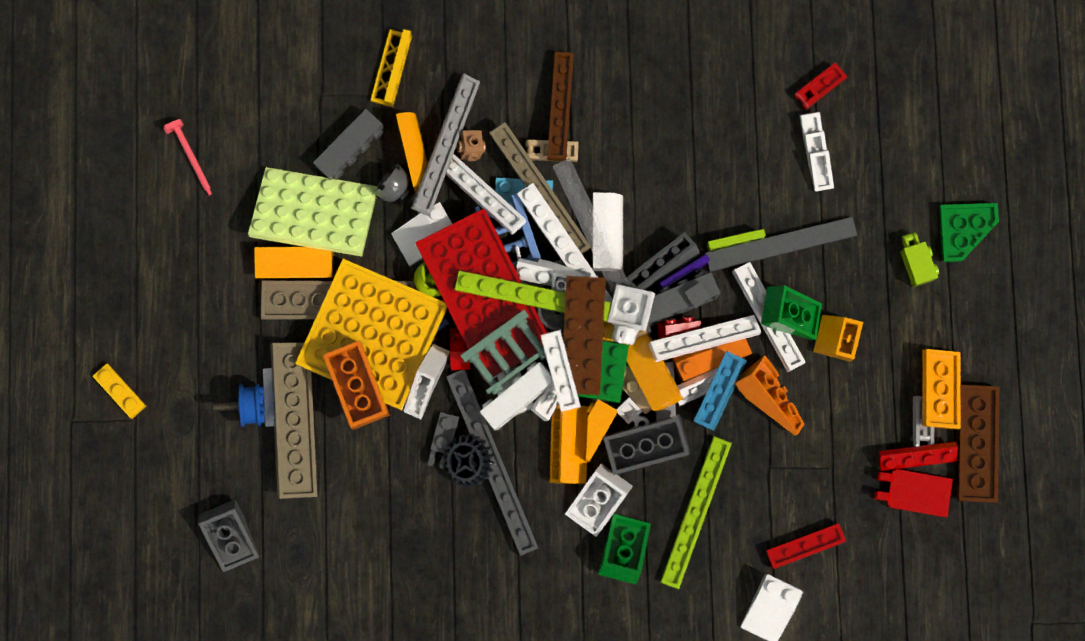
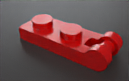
(821, 85)

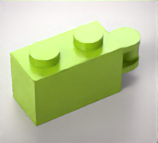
(918, 260)

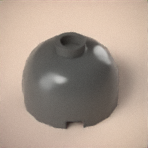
(393, 185)

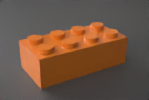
(356, 385)

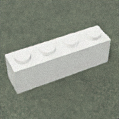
(517, 396)

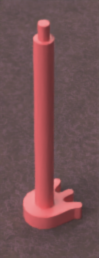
(176, 126)

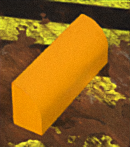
(413, 147)
(293, 262)
(652, 376)
(568, 446)

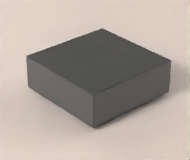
(697, 295)

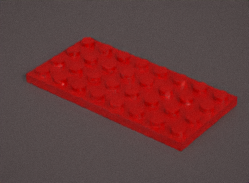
(477, 249)

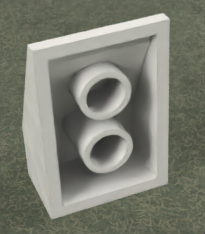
(417, 229)
(598, 500)
(771, 608)

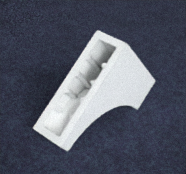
(426, 380)

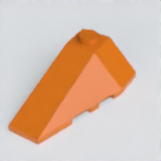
(703, 361)

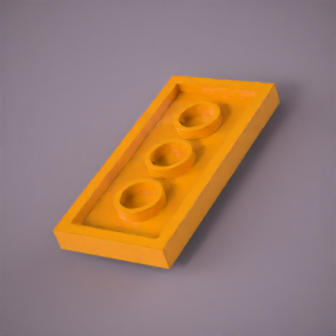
(941, 389)

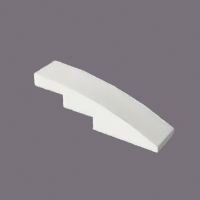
(816, 151)

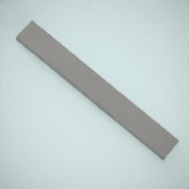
(445, 145)

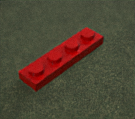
(918, 456)
(805, 546)

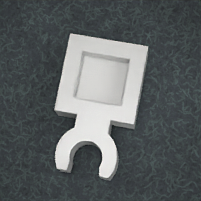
(630, 412)

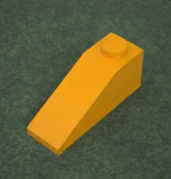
(598, 422)

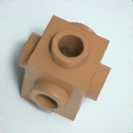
(471, 145)

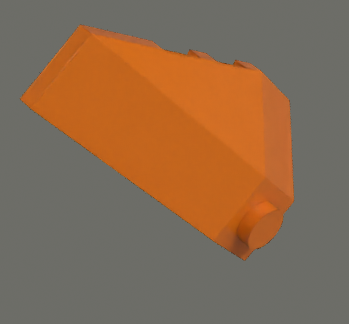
(763, 389)

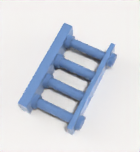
(526, 241)

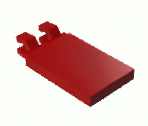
(916, 492)

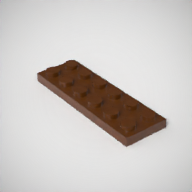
(584, 331)
(978, 444)

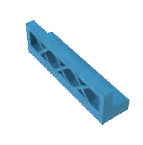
(720, 390)

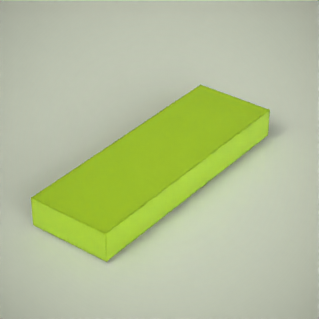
(735, 240)

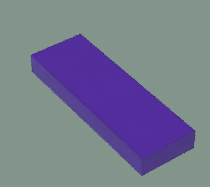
(683, 273)

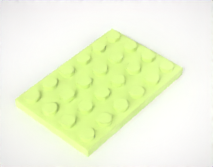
(313, 212)

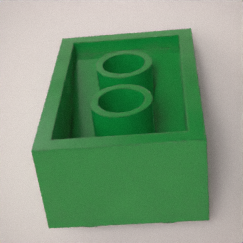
(791, 312)
(624, 549)

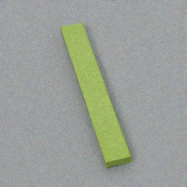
(695, 512)

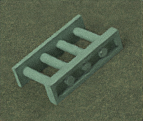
(488, 344)

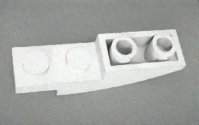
(546, 273)

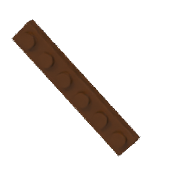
(560, 106)

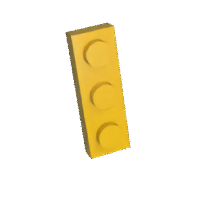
(119, 391)

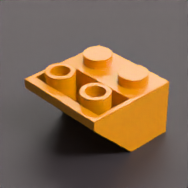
(838, 337)

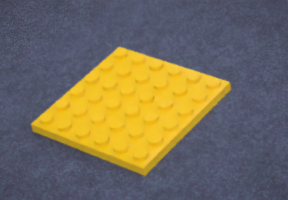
(386, 317)

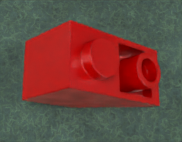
(673, 327)
(457, 348)

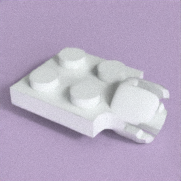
(630, 313)

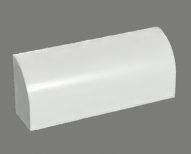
(610, 214)

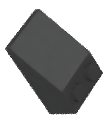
(228, 535)

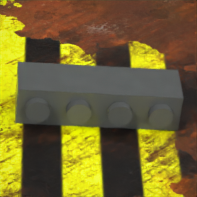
(349, 145)
(664, 264)

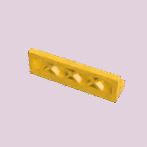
(397, 67)

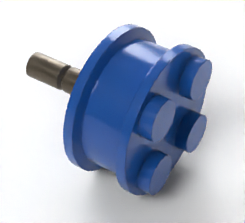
(249, 404)

